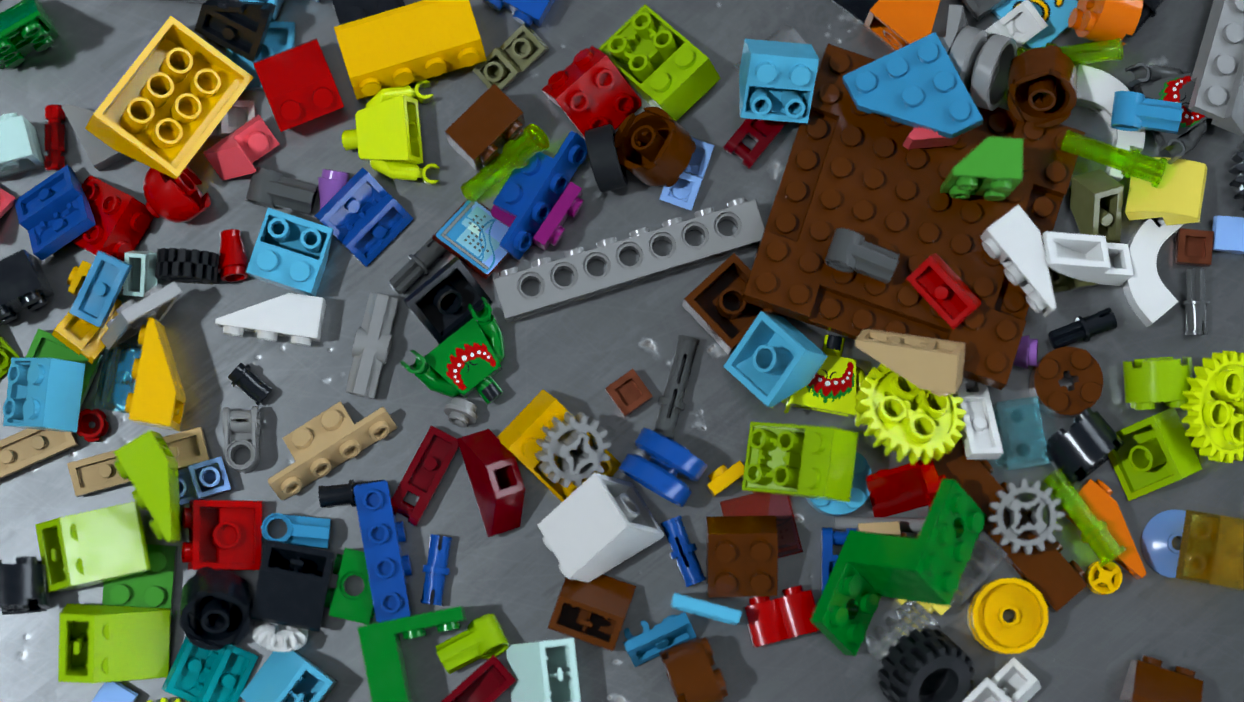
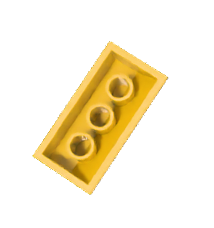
(409, 44)

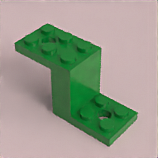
(899, 567)
(384, 652)

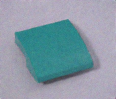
(209, 674)

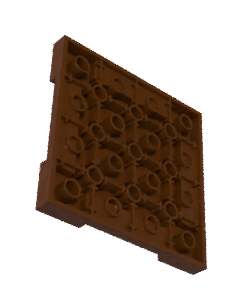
(858, 177)

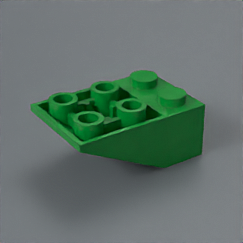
(22, 31)

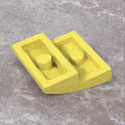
(1175, 199)

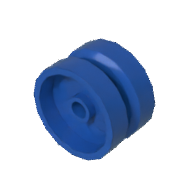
(664, 465)

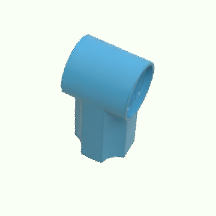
(1135, 112)
(301, 530)

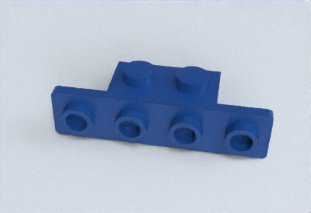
(535, 190)
(383, 551)

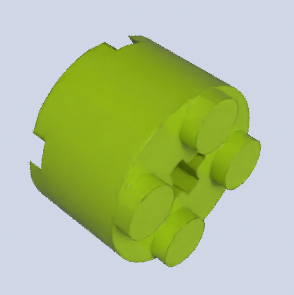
(1157, 381)

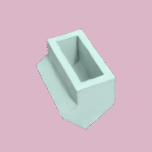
(142, 274)

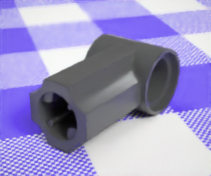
(272, 189)
(852, 253)

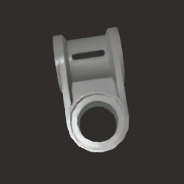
(241, 434)

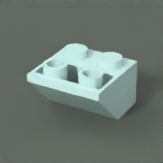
(544, 671)

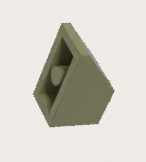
(1097, 204)

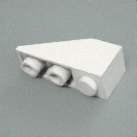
(1021, 252)
(285, 316)

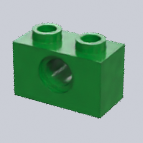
(340, 602)

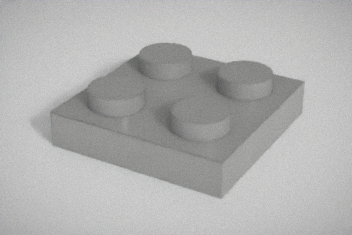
(132, 315)

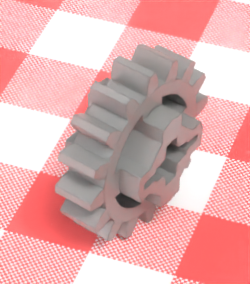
(572, 435)
(1038, 527)

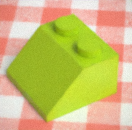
(1153, 454)

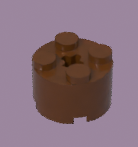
(1042, 86)
(654, 147)
(1074, 364)
(692, 673)

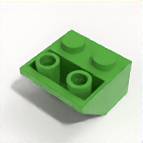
(988, 170)

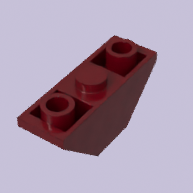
(494, 481)

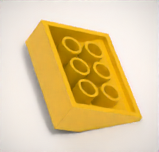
(169, 100)

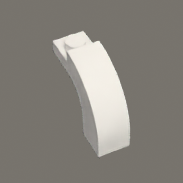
(1097, 93)
(1145, 289)

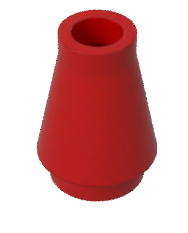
(232, 257)

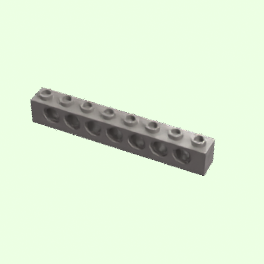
(617, 275)

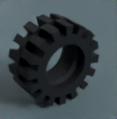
(187, 265)

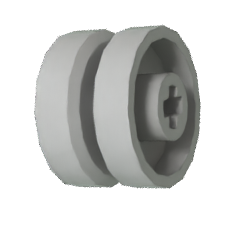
(983, 64)

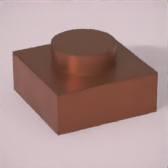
(1194, 247)
(628, 392)

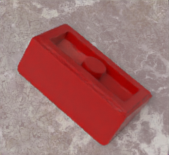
(944, 290)

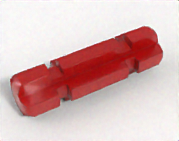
(54, 138)

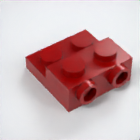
(223, 534)

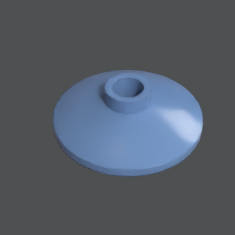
(1157, 541)

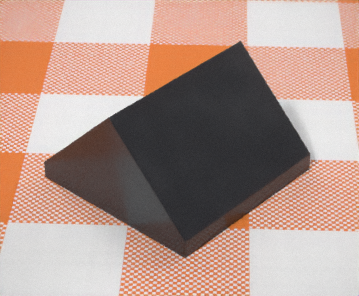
(444, 300)

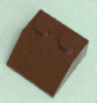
(1151, 683)

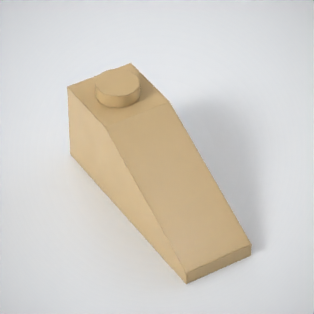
(920, 360)

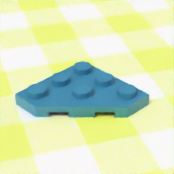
(916, 89)

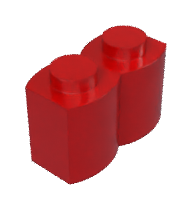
(781, 617)

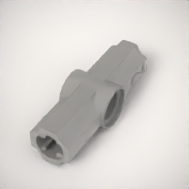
(372, 345)

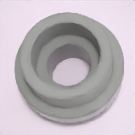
(461, 412)

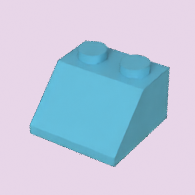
(774, 359)

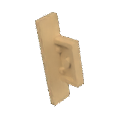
(326, 444)

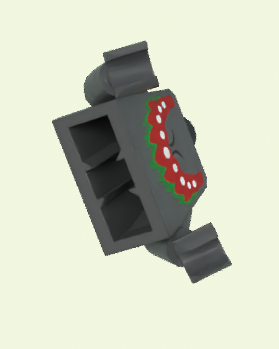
(1172, 86)

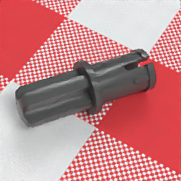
(418, 265)
(1196, 305)

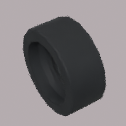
(604, 159)

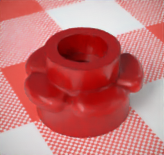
(101, 425)

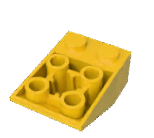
(158, 389)
(527, 426)

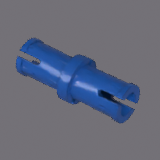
(676, 532)
(436, 570)

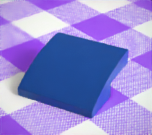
(54, 212)
(364, 217)

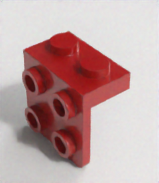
(592, 91)
(118, 220)
(903, 488)

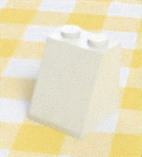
(599, 527)

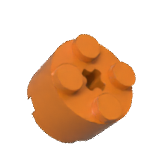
(1105, 19)

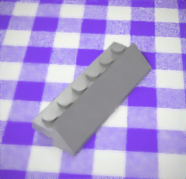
(1221, 68)

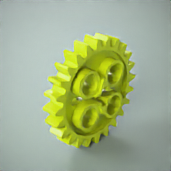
(1213, 407)
(909, 412)

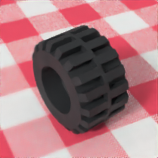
(926, 669)

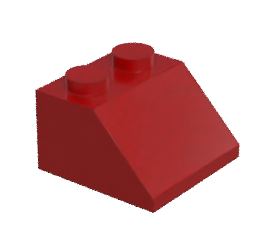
(298, 85)

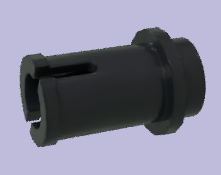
(249, 383)

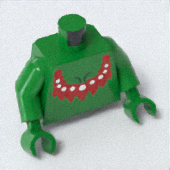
(465, 359)

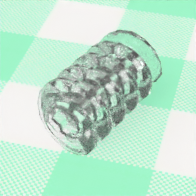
(916, 618)

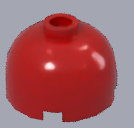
(173, 198)

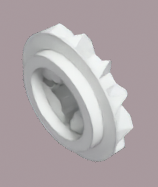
(284, 640)

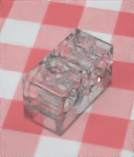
(984, 559)

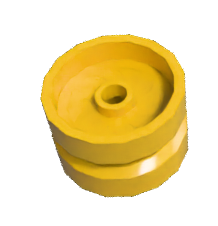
(987, 621)

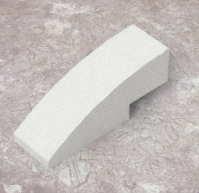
(1088, 258)
(1010, 684)

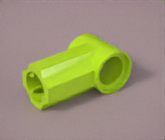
(479, 641)

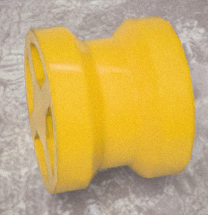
(1109, 575)

